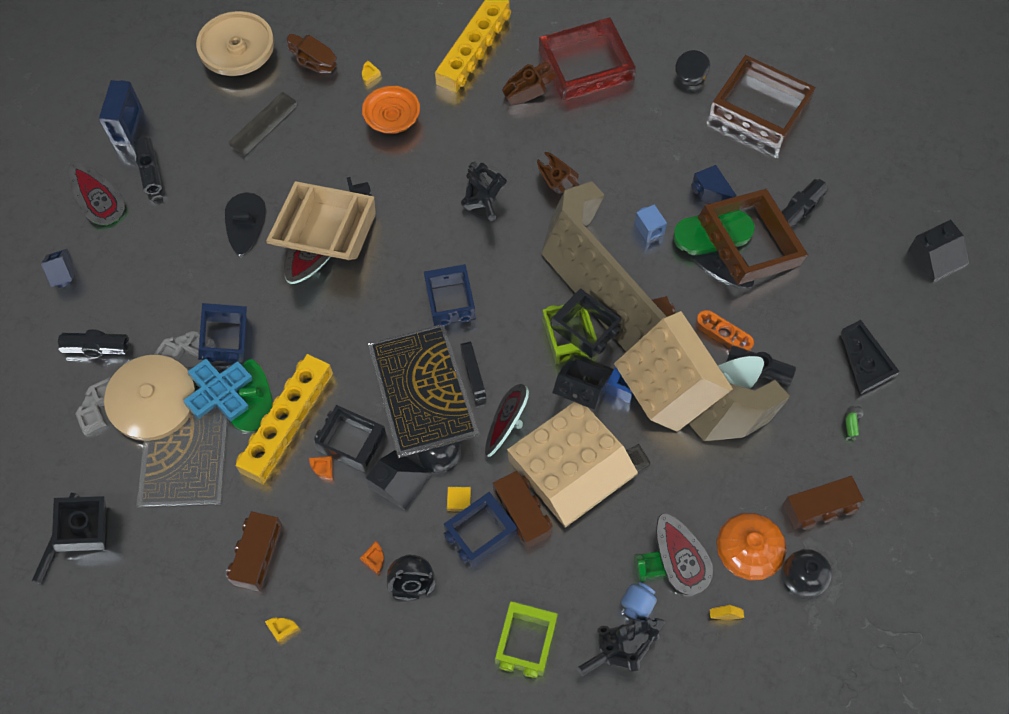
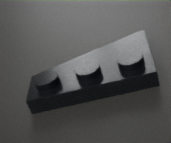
(867, 357)

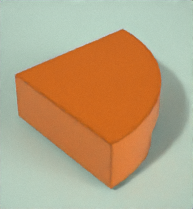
(322, 467)
(374, 558)

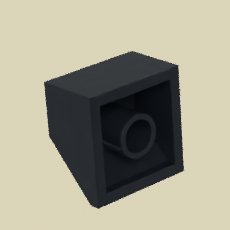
(940, 250)

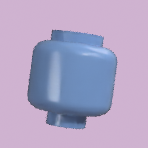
(638, 601)

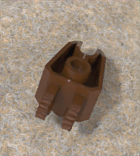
(312, 53)
(528, 83)
(558, 177)

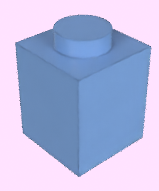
(650, 222)

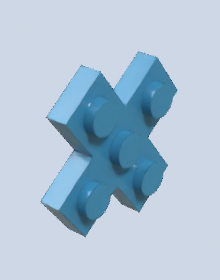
(218, 390)

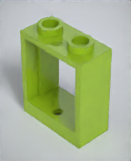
(563, 353)
(531, 615)

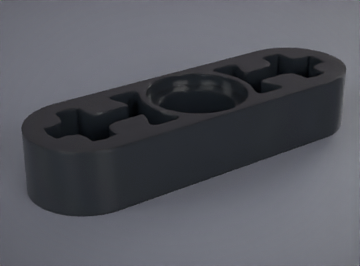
(473, 371)

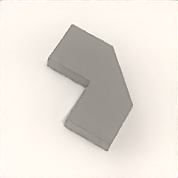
(176, 346)
(89, 413)

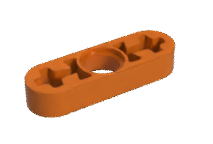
(722, 323)

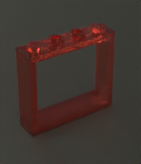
(592, 82)

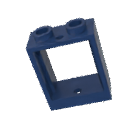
(120, 112)
(446, 277)
(222, 314)
(499, 515)

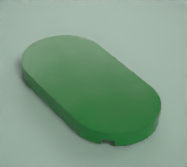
(694, 239)

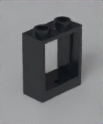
(571, 308)
(574, 380)
(368, 450)

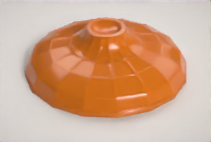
(391, 109)
(751, 546)

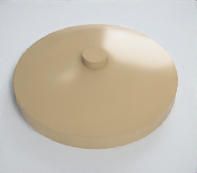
(235, 43)
(148, 397)

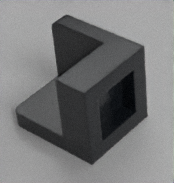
(362, 188)

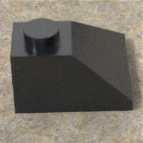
(398, 479)

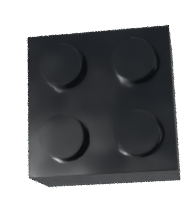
(79, 523)

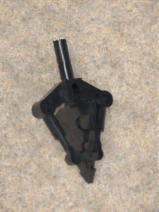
(487, 192)
(630, 644)

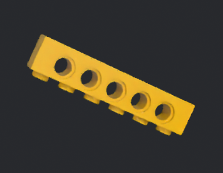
(472, 44)
(261, 468)

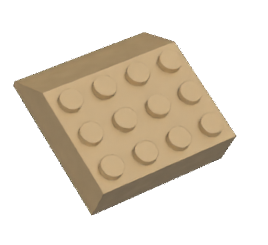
(323, 221)
(673, 373)
(572, 462)

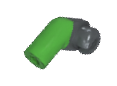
(851, 420)

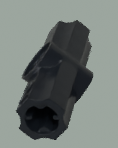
(147, 165)
(804, 202)
(93, 343)
(773, 368)

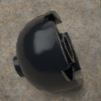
(441, 458)
(806, 573)
(410, 577)

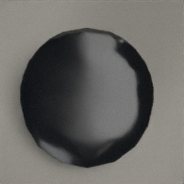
(692, 67)

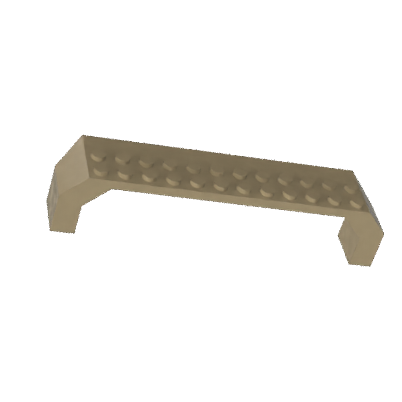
(589, 266)

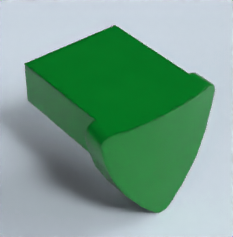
(648, 566)

